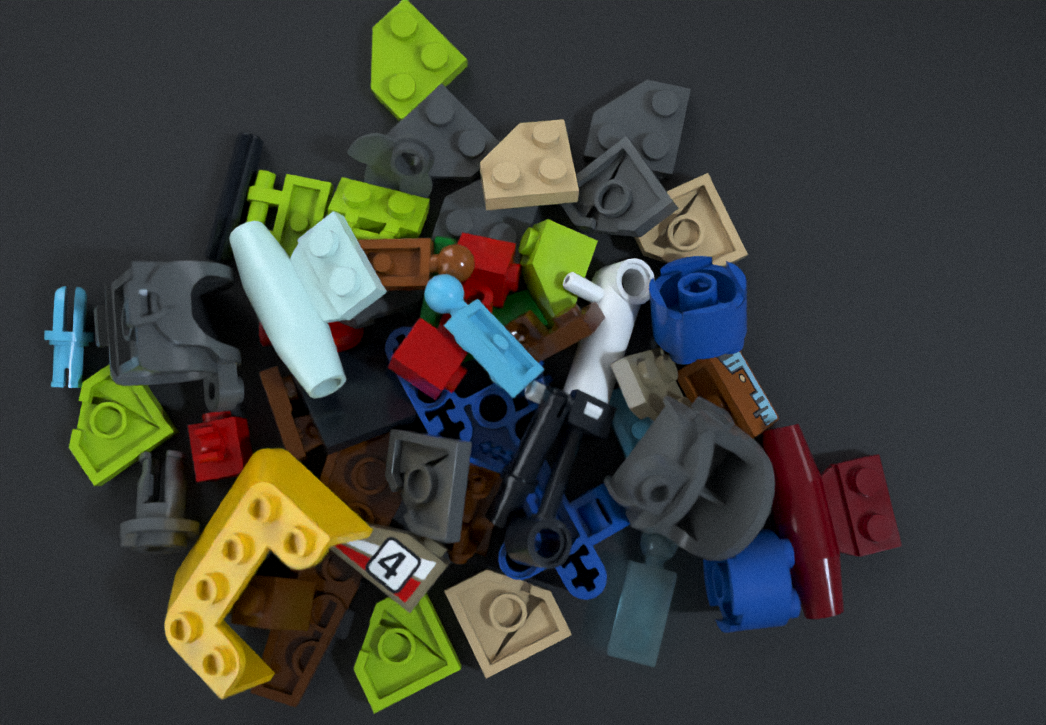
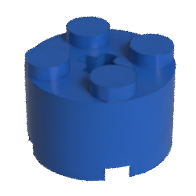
(699, 309)
(754, 585)

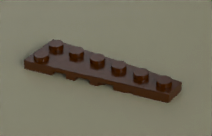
(294, 655)

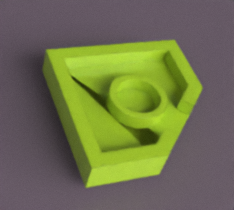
(410, 59)
(116, 426)
(403, 652)

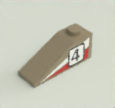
(396, 562)

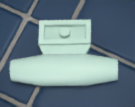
(302, 293)

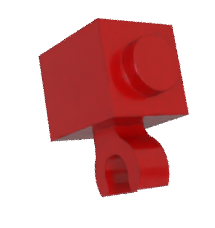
(493, 271)
(430, 358)
(219, 446)

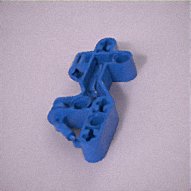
(495, 446)

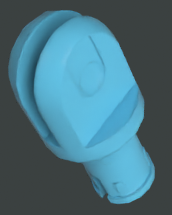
(68, 344)

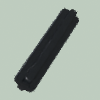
(234, 196)

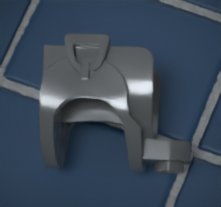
(156, 337)
(696, 481)

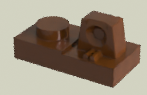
(570, 327)
(298, 432)

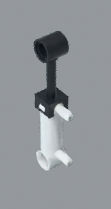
(590, 416)

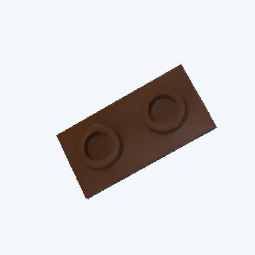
(476, 528)

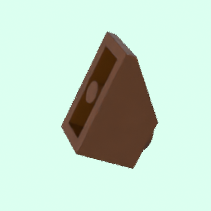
(274, 603)

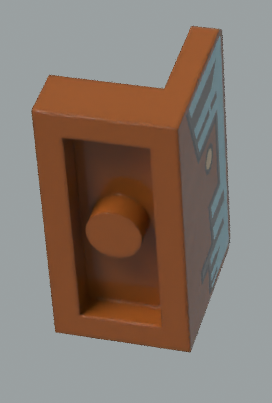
(731, 386)

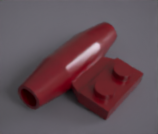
(826, 515)

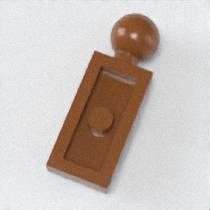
(412, 262)

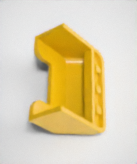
(267, 508)

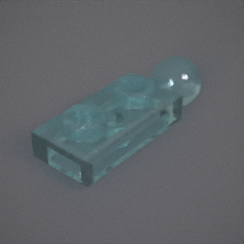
(644, 603)

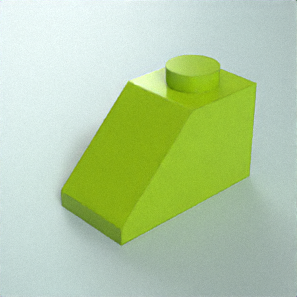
(547, 257)

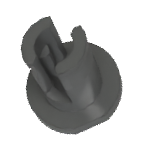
(162, 525)

